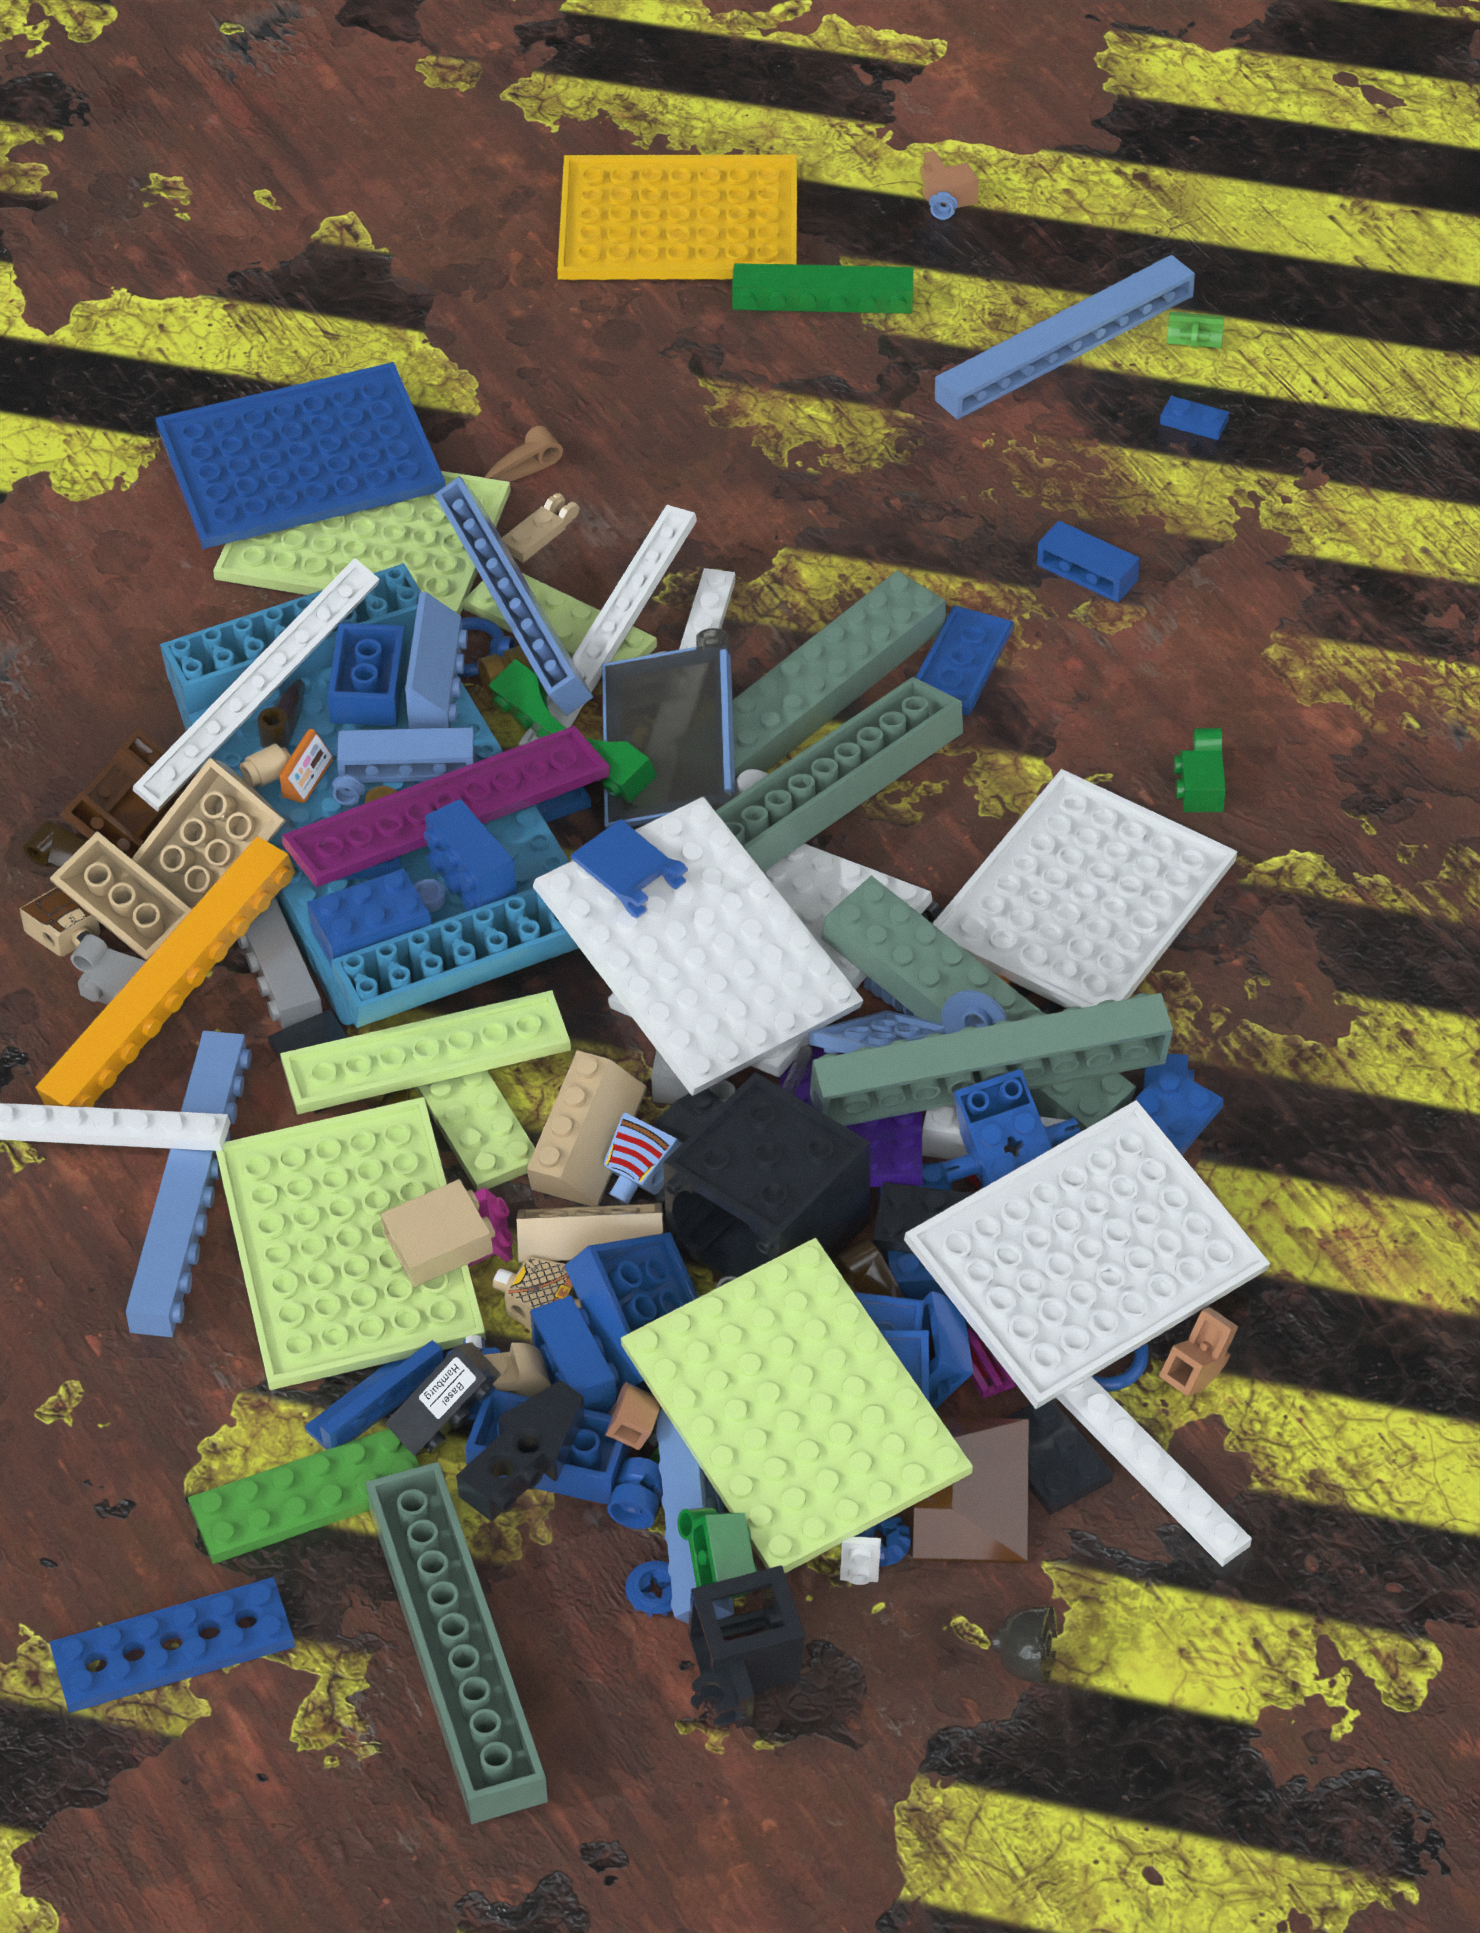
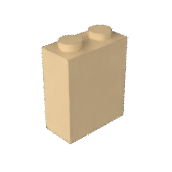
(438, 1232)

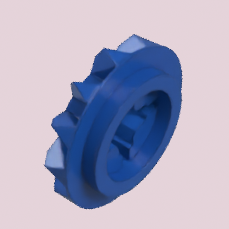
(897, 1540)
(639, 1585)

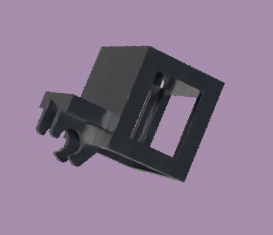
(750, 1663)

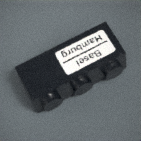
(444, 1400)

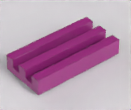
(979, 1382)

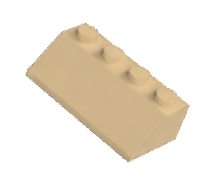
(121, 895)
(581, 1129)
(567, 1231)

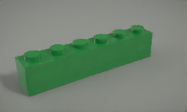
(822, 288)

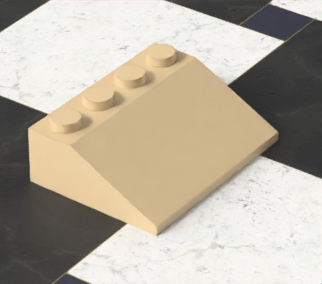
(206, 832)

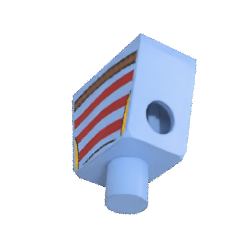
(638, 1157)

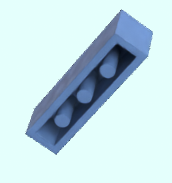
(403, 753)

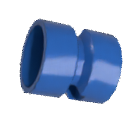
(636, 1493)

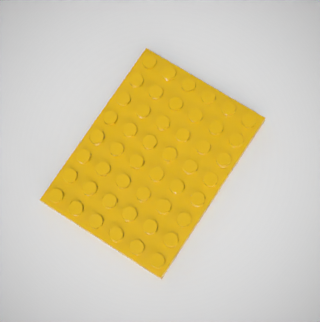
(675, 215)

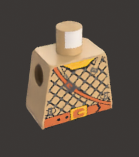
(533, 1286)

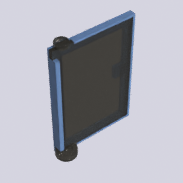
(678, 716)

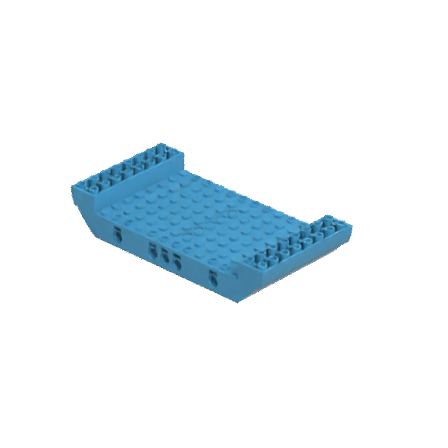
(459, 944)

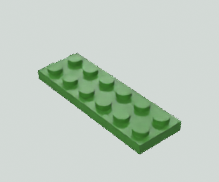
(296, 1495)

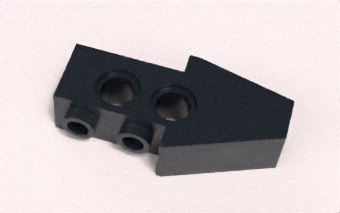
(539, 1425)

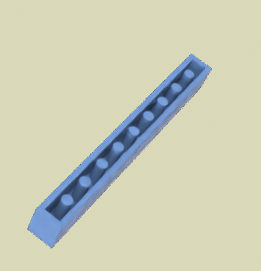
(1063, 337)
(513, 596)
(186, 1192)

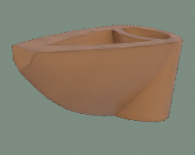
(535, 454)

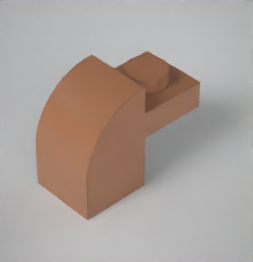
(956, 180)
(1203, 1356)
(633, 1416)

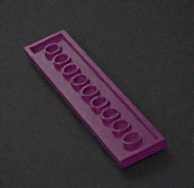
(487, 787)

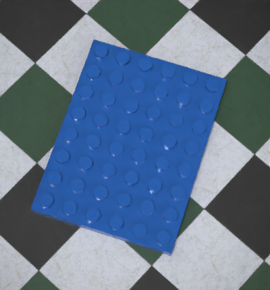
(299, 455)

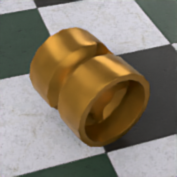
(492, 665)

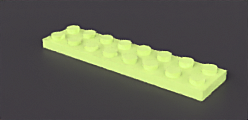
(425, 1052)

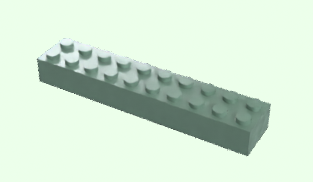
(832, 670)
(842, 770)
(927, 967)
(1045, 1047)
(456, 1643)

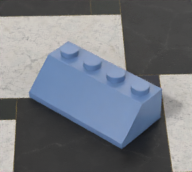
(435, 665)

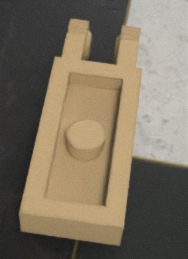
(540, 527)

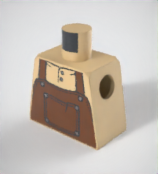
(58, 922)

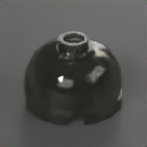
(1027, 1643)

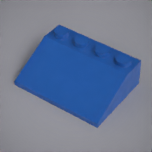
(628, 1287)

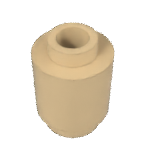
(264, 765)

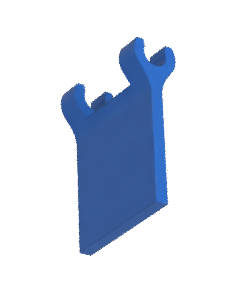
(627, 864)

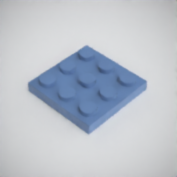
(872, 1031)

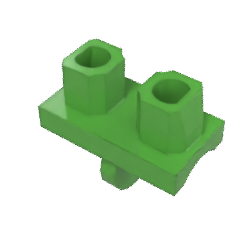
(1195, 330)

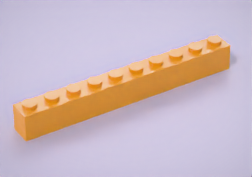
(168, 977)

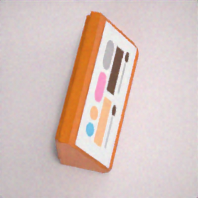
(305, 768)

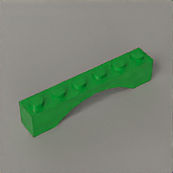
(523, 695)

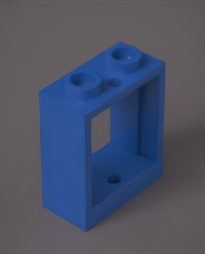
(950, 1344)

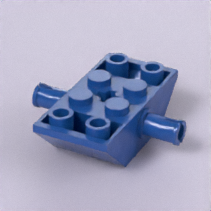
(998, 1116)

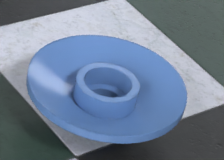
(965, 1006)

